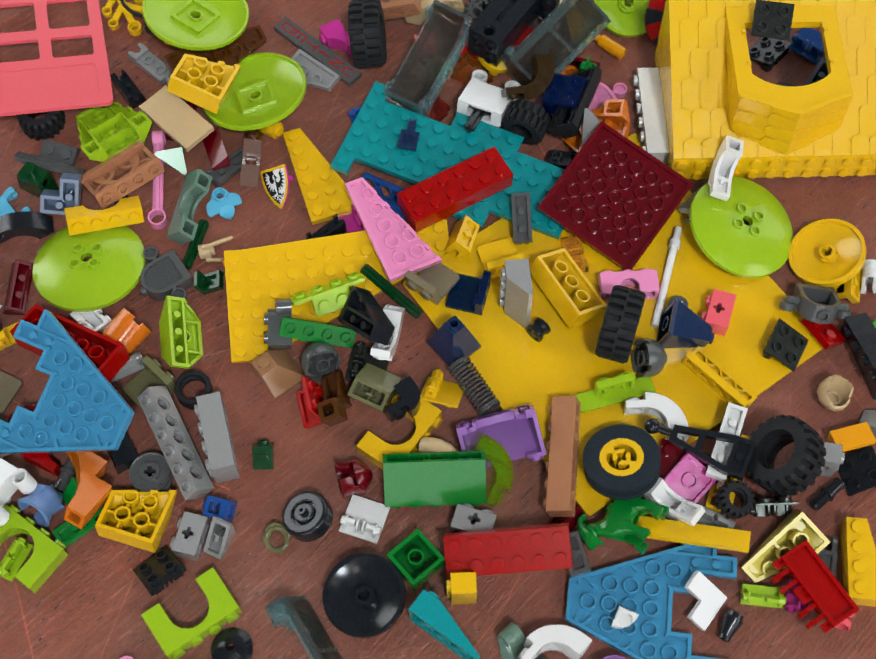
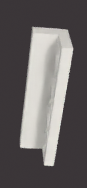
(731, 424)

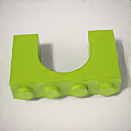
(46, 553)
(177, 640)

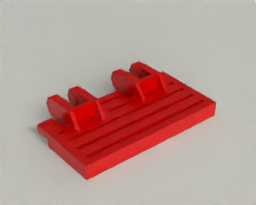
(815, 585)

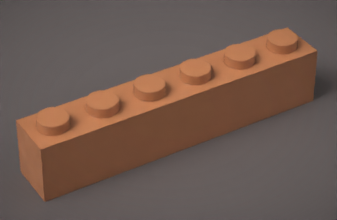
(562, 456)

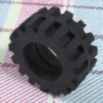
(745, 497)

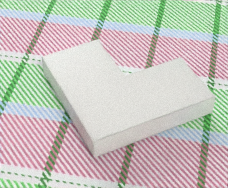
(709, 600)

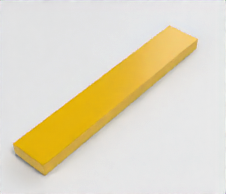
(697, 535)

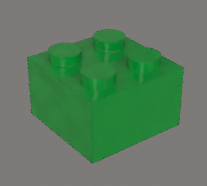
(416, 559)

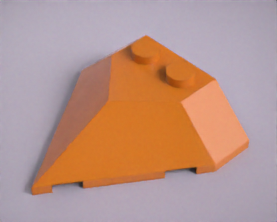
(612, 113)

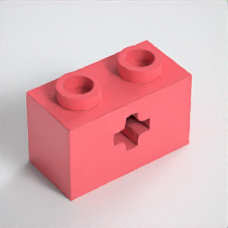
(723, 303)

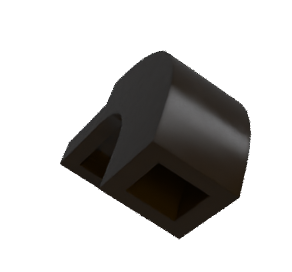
(542, 76)

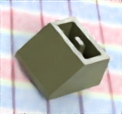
(374, 387)

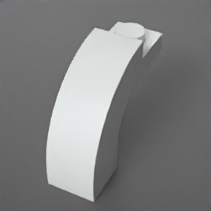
(385, 352)
(659, 407)
(556, 638)

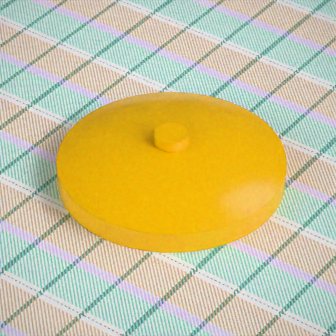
(827, 252)

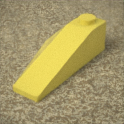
(786, 536)

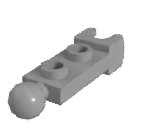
(150, 64)

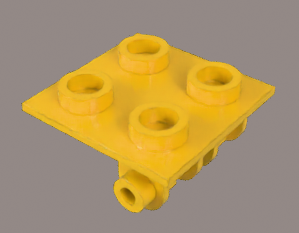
(441, 391)

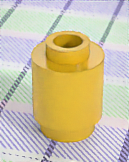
(273, 131)

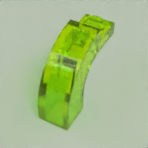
(500, 460)

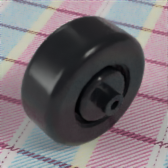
(307, 516)

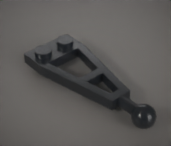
(739, 455)

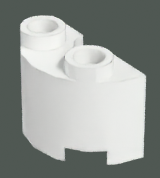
(93, 320)

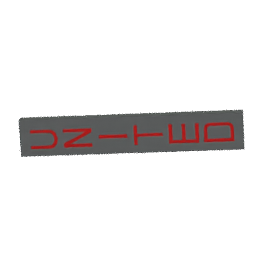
(317, 50)

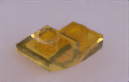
(575, 249)

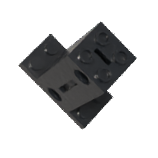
(503, 25)

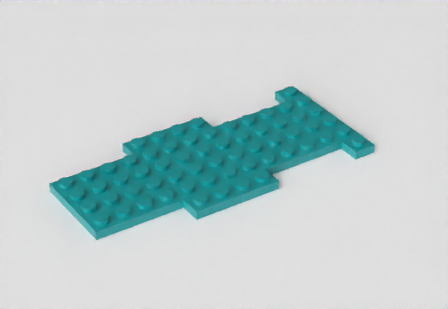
(375, 142)

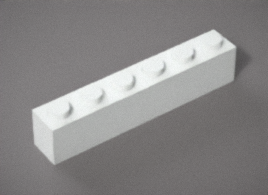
(651, 113)

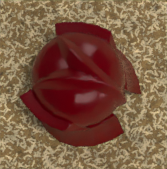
(353, 477)

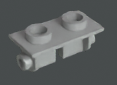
(132, 366)
(714, 519)

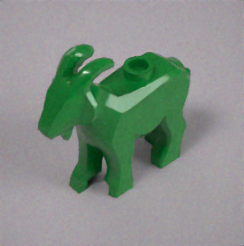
(621, 523)

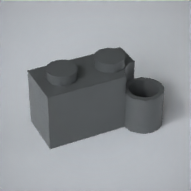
(273, 320)

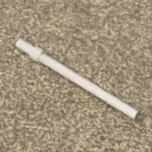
(674, 245)

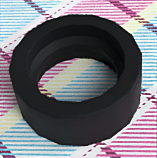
(188, 377)

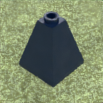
(683, 328)
(453, 341)

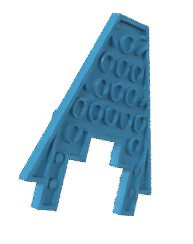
(78, 402)
(646, 589)

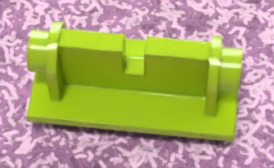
(15, 558)
(762, 596)

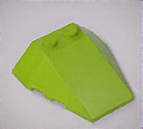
(110, 130)

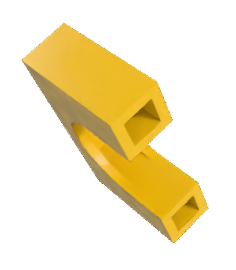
(425, 421)

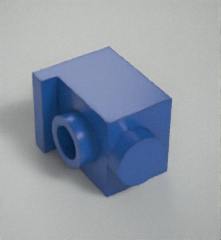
(226, 510)

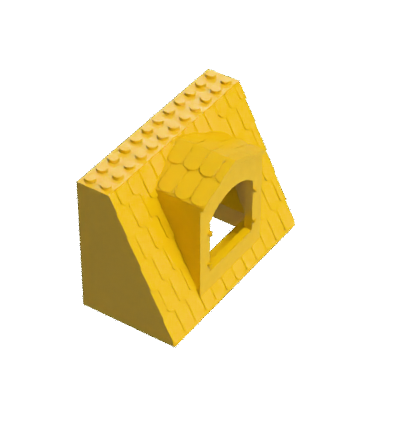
(784, 129)

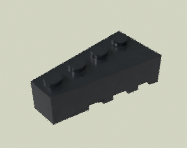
(861, 338)

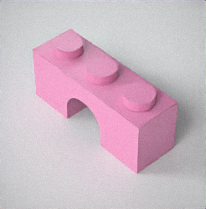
(642, 280)

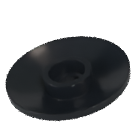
(238, 637)

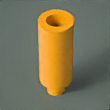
(610, 46)

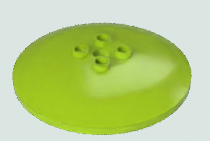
(217, 26)
(275, 80)
(731, 244)
(91, 284)

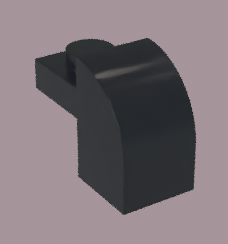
(409, 400)

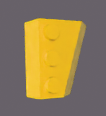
(202, 81)
(136, 517)

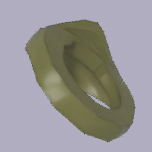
(267, 533)

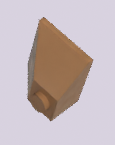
(277, 371)

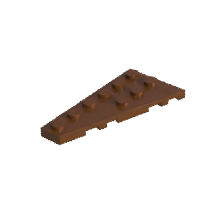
(231, 54)

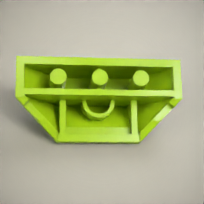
(180, 333)

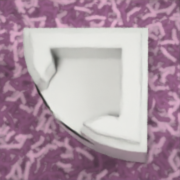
(624, 618)

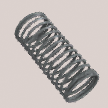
(488, 404)

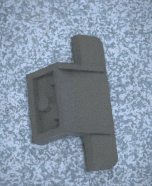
(53, 157)

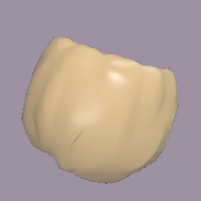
(835, 393)

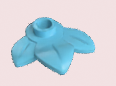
(223, 206)

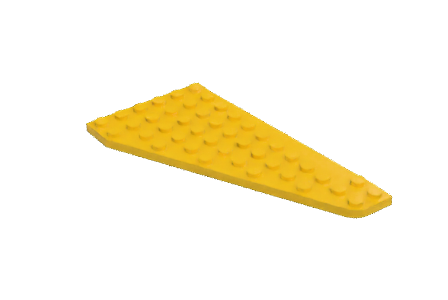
(278, 271)

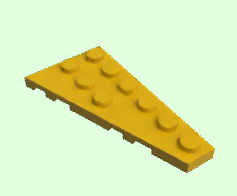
(320, 185)

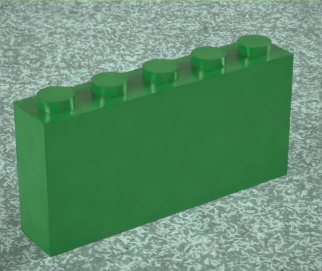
(434, 478)

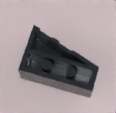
(366, 316)

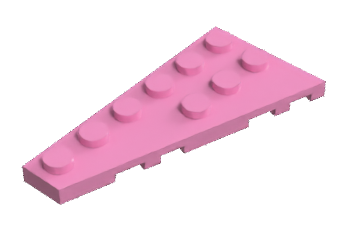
(391, 237)

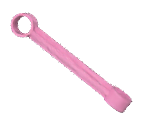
(159, 144)

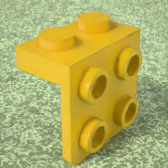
(495, 253)

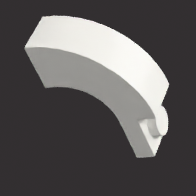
(724, 166)
(679, 508)

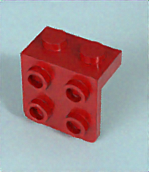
(307, 400)

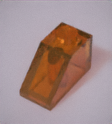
(465, 66)

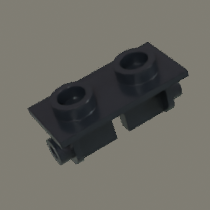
(560, 158)

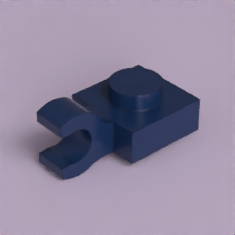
(409, 138)

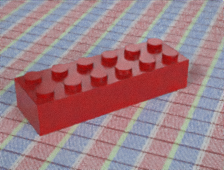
(454, 189)
(103, 351)
(509, 550)

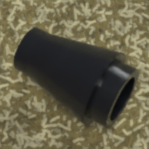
(730, 624)

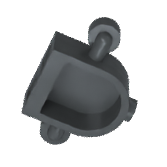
(164, 275)
(816, 304)

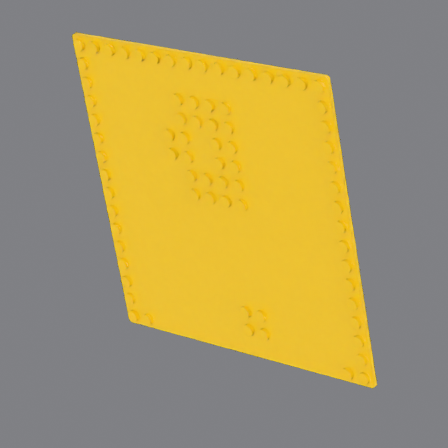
(566, 361)

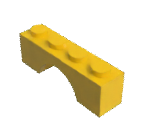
(84, 220)

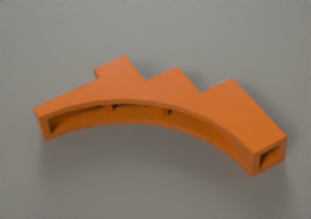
(91, 490)

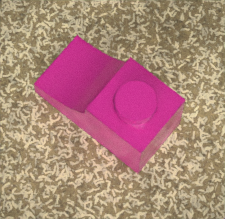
(335, 37)

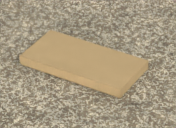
(176, 118)

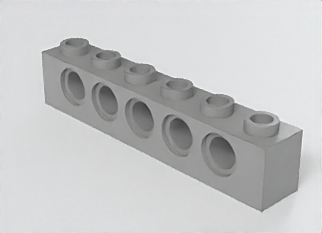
(175, 442)

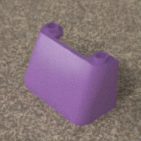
(512, 428)

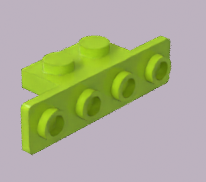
(330, 296)
(614, 391)

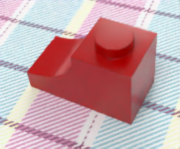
(43, 461)

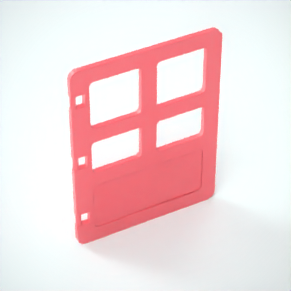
(50, 81)

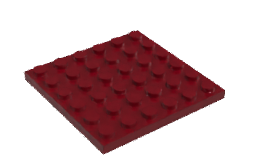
(615, 196)

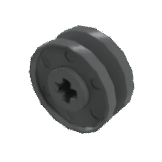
(142, 469)

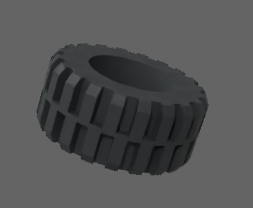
(367, 33)
(620, 324)
(802, 466)

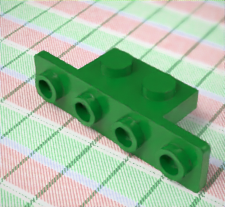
(316, 332)

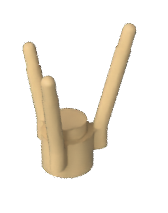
(207, 250)

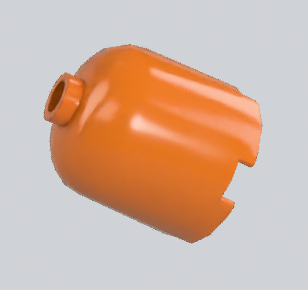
(126, 331)

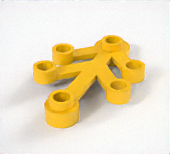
(134, 26)

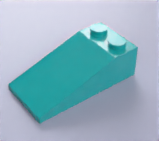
(435, 620)

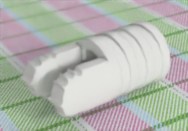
(868, 275)

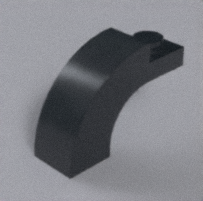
(25, 224)

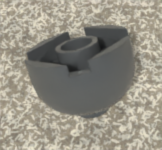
(648, 358)
(319, 360)

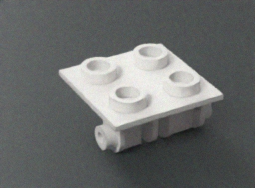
(364, 519)

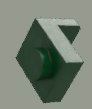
(208, 282)
(263, 455)

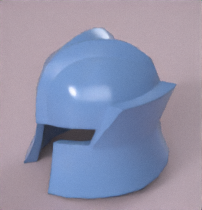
(45, 500)

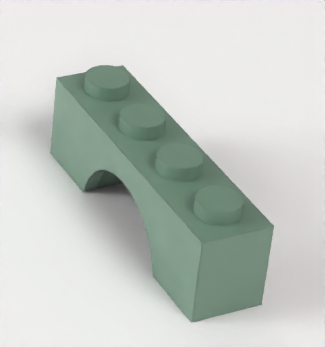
(194, 188)

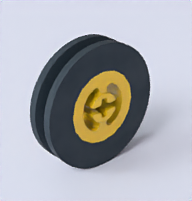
(617, 446)

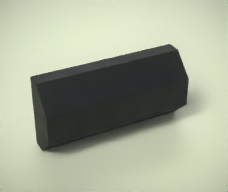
(568, 120)

